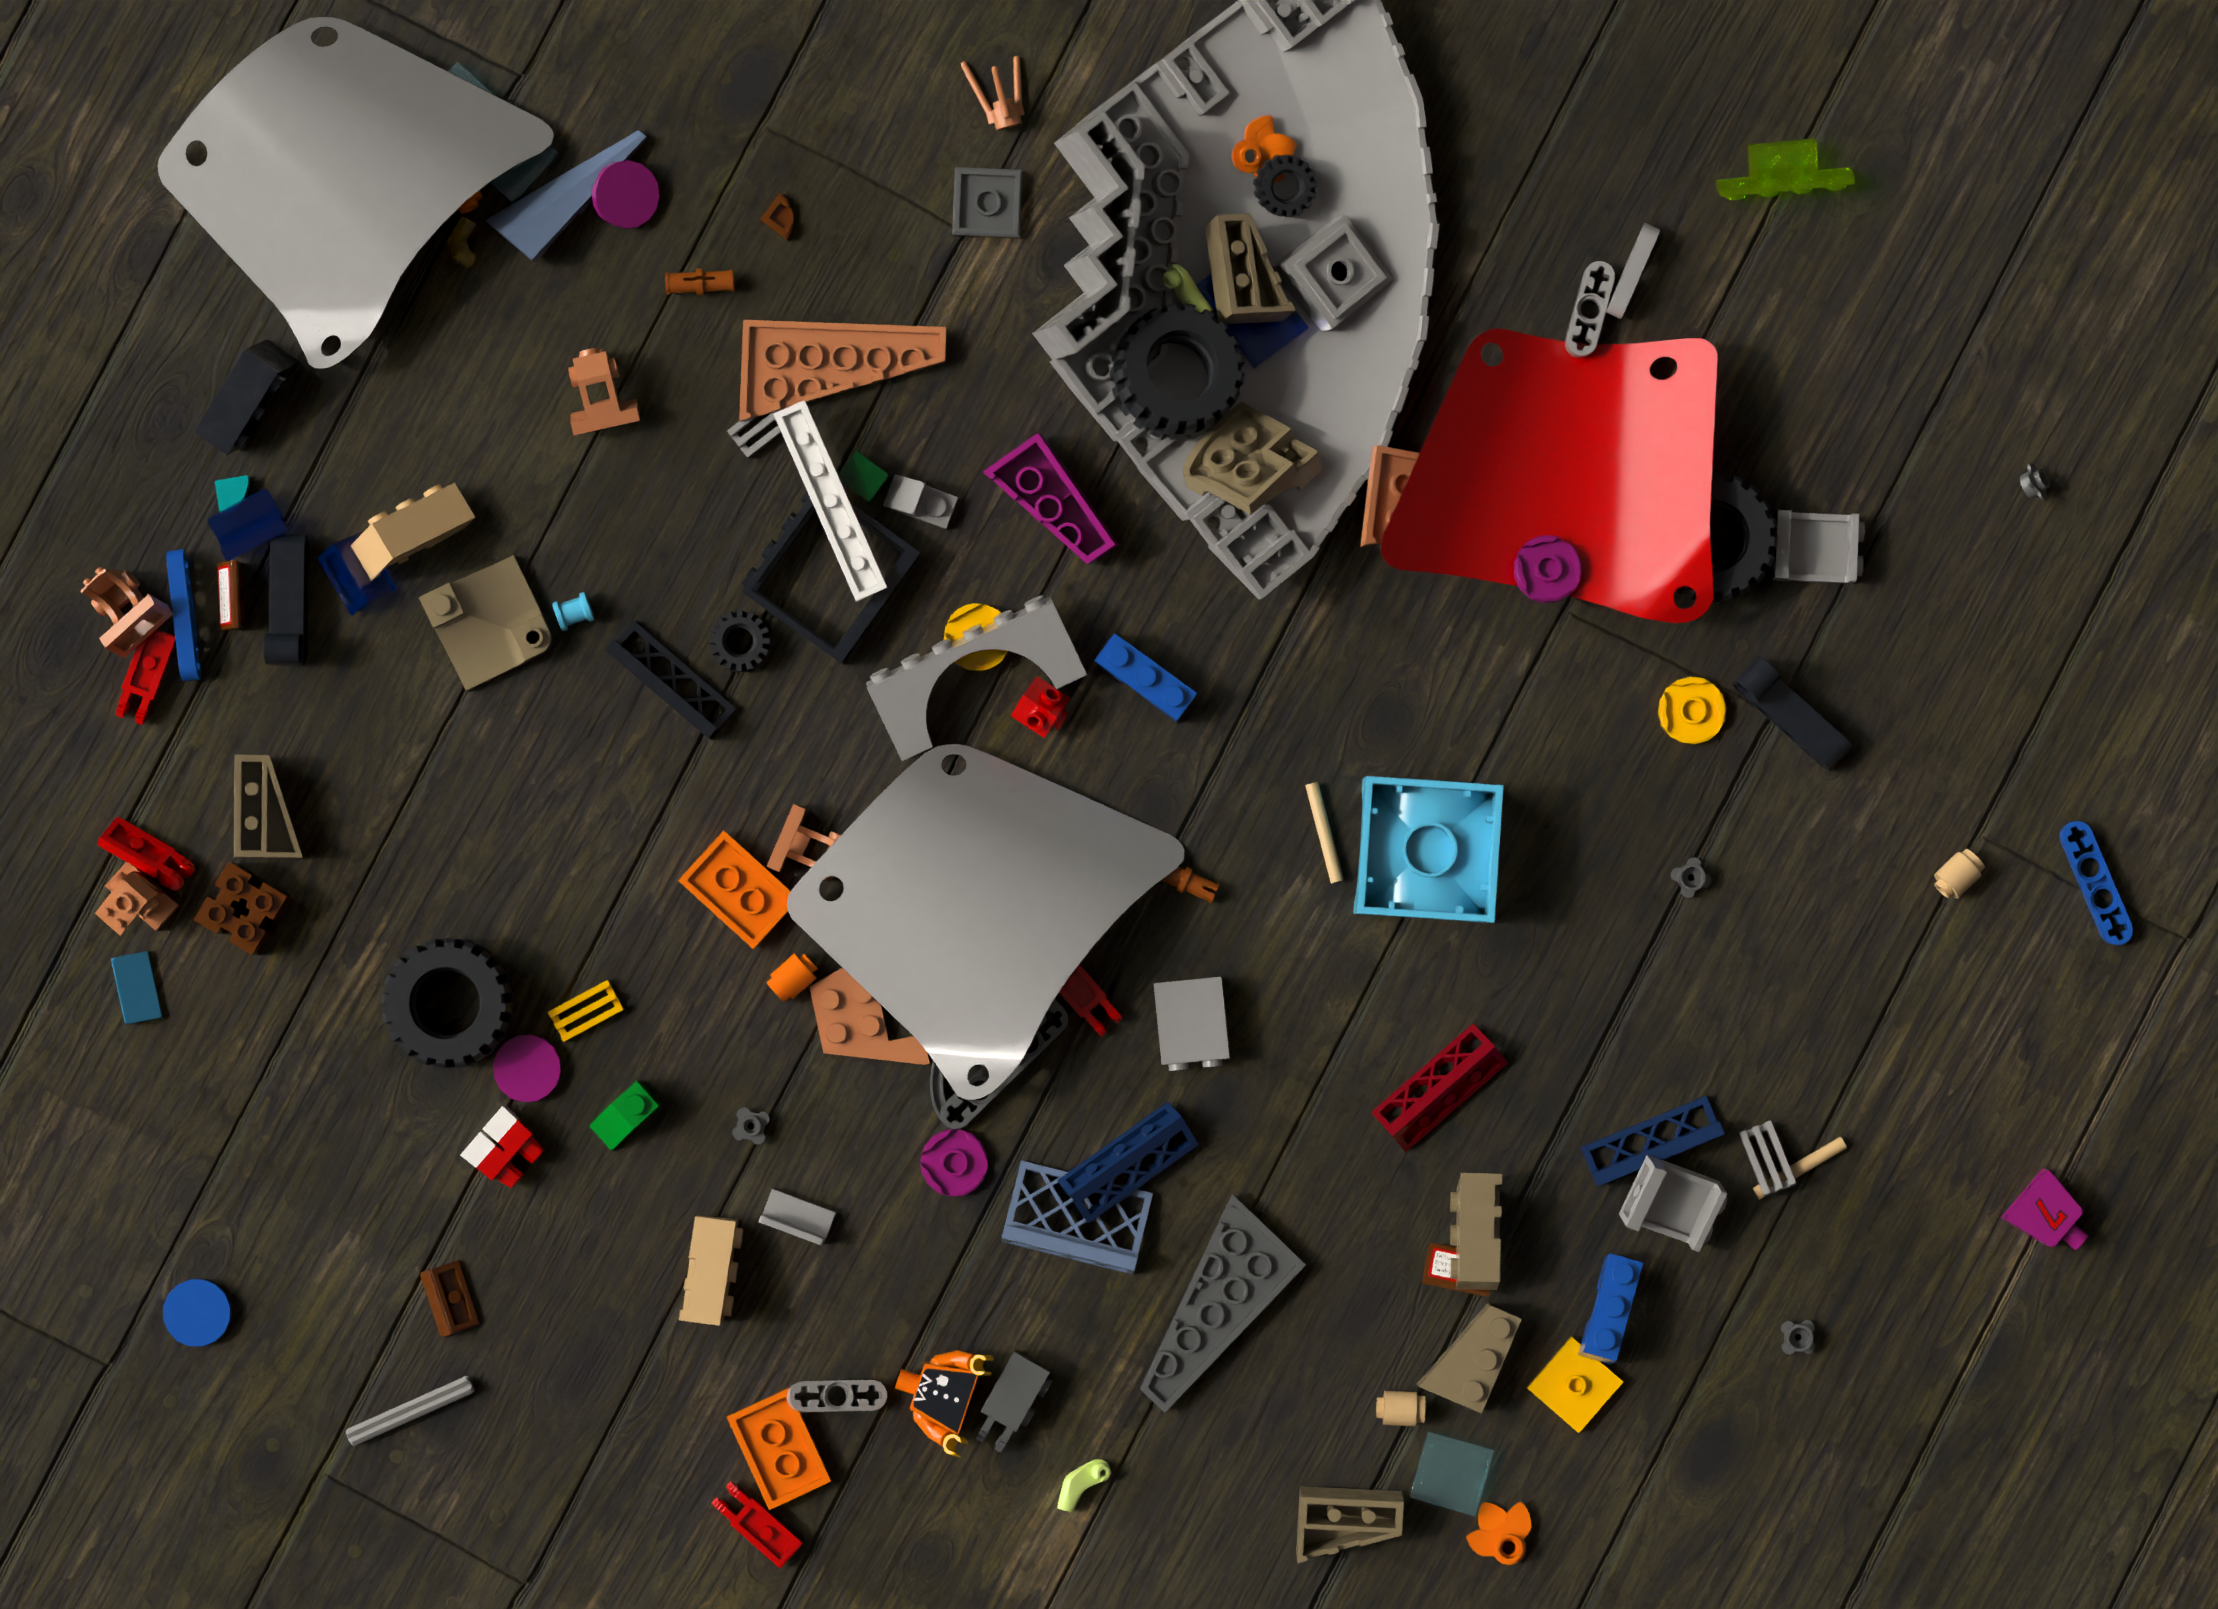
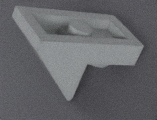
(920, 501)

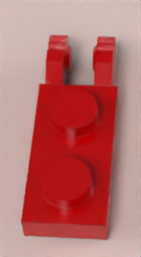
(146, 673)
(146, 853)
(1085, 994)
(760, 1527)

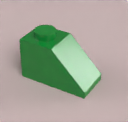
(625, 1114)

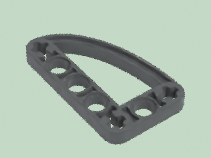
(937, 1078)

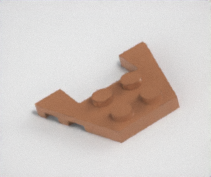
(855, 1025)

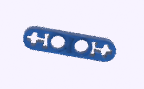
(183, 615)
(2091, 885)

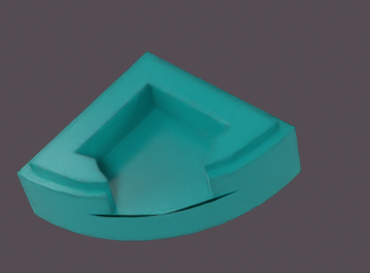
(231, 490)

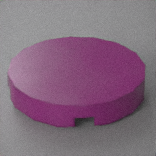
(625, 194)
(1547, 569)
(527, 1068)
(954, 1162)

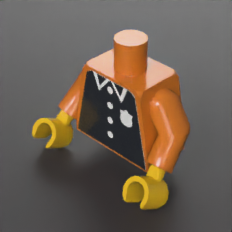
(943, 1394)

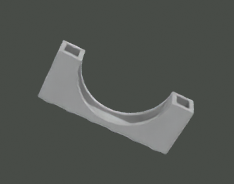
(1031, 632)

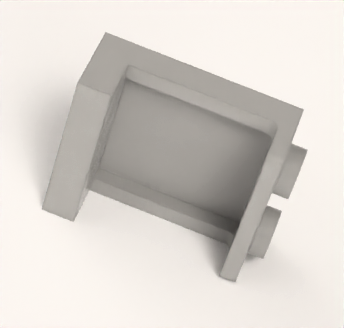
(1817, 547)
(1191, 1022)
(1674, 1202)

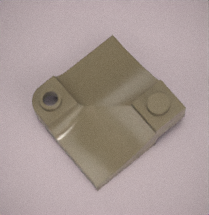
(1249, 460)
(487, 622)

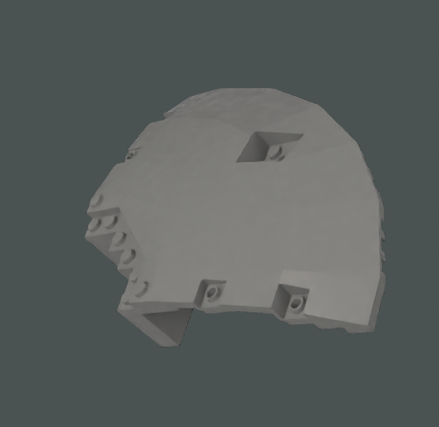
(1165, 169)

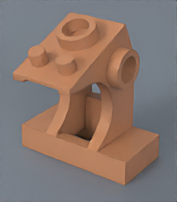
(596, 367)
(110, 593)
(794, 841)
(134, 897)

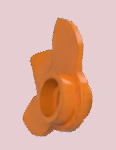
(1262, 141)
(1497, 1528)

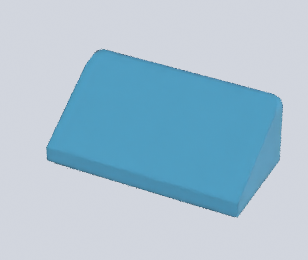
(136, 987)

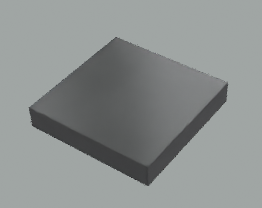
(987, 202)

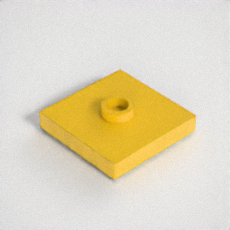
(1574, 1385)

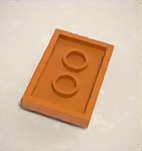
(737, 889)
(778, 1449)

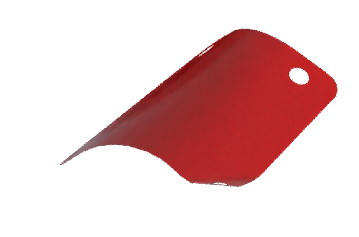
(1575, 455)

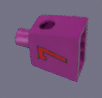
(2047, 1212)

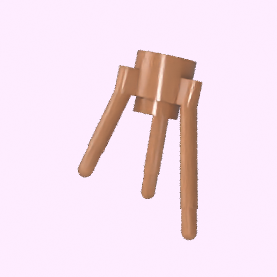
(1005, 113)

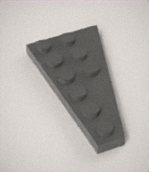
(1230, 1288)

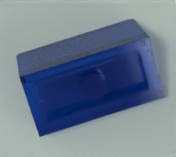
(247, 524)
(351, 578)

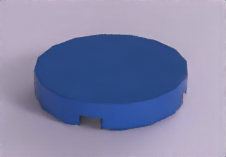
(197, 1312)

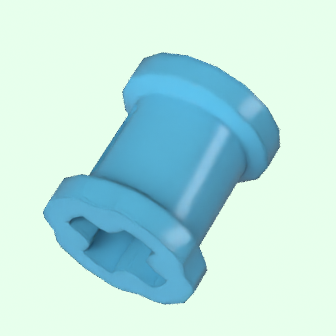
(573, 611)

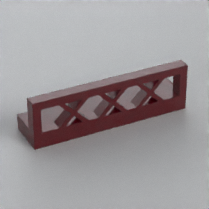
(1443, 1091)

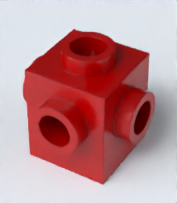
(1041, 707)

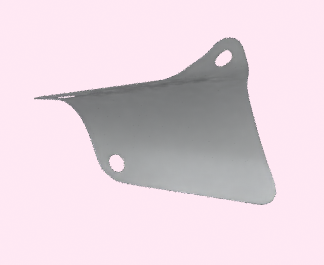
(339, 170)
(976, 902)

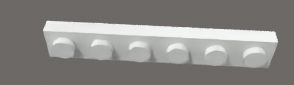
(830, 500)

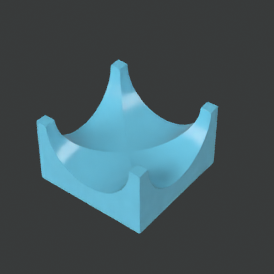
(1429, 849)

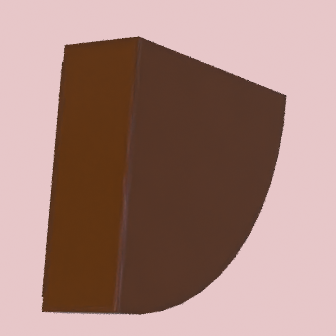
(780, 217)

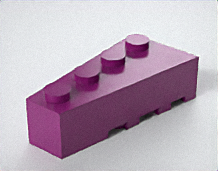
(1050, 494)

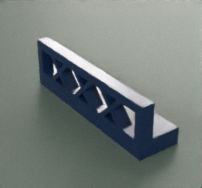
(1661, 1151)
(1125, 1156)

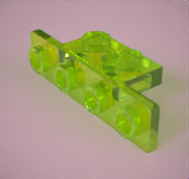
(1784, 168)

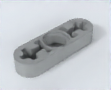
(1632, 270)
(1587, 283)
(861, 1386)

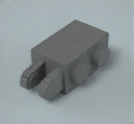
(1013, 1396)

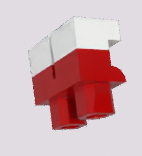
(513, 1137)

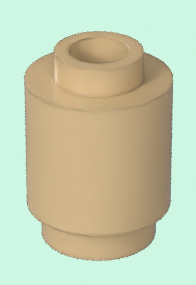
(1958, 874)
(1401, 1408)

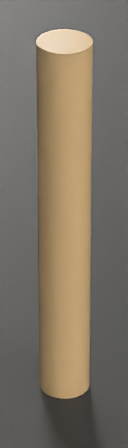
(1324, 832)
(1808, 1163)

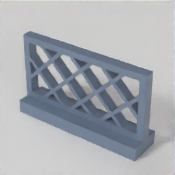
(1069, 1246)

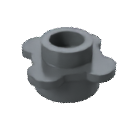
(2035, 482)
(1700, 878)
(746, 1117)
(1804, 1344)

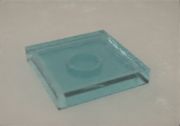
(1451, 1473)

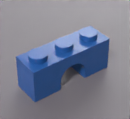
(1145, 677)
(1612, 1308)

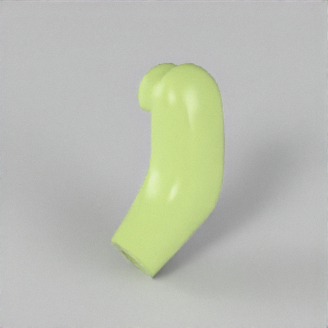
(1185, 288)
(1080, 1480)

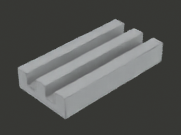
(740, 441)
(1757, 1132)

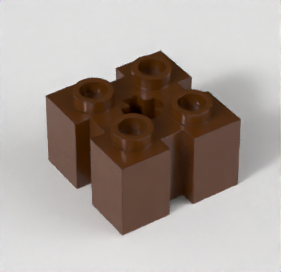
(222, 912)

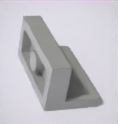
(797, 1217)

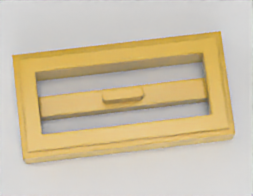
(559, 1024)

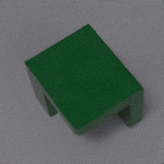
(862, 477)

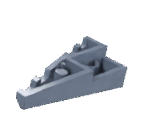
(545, 213)

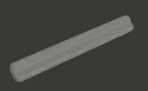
(410, 1410)

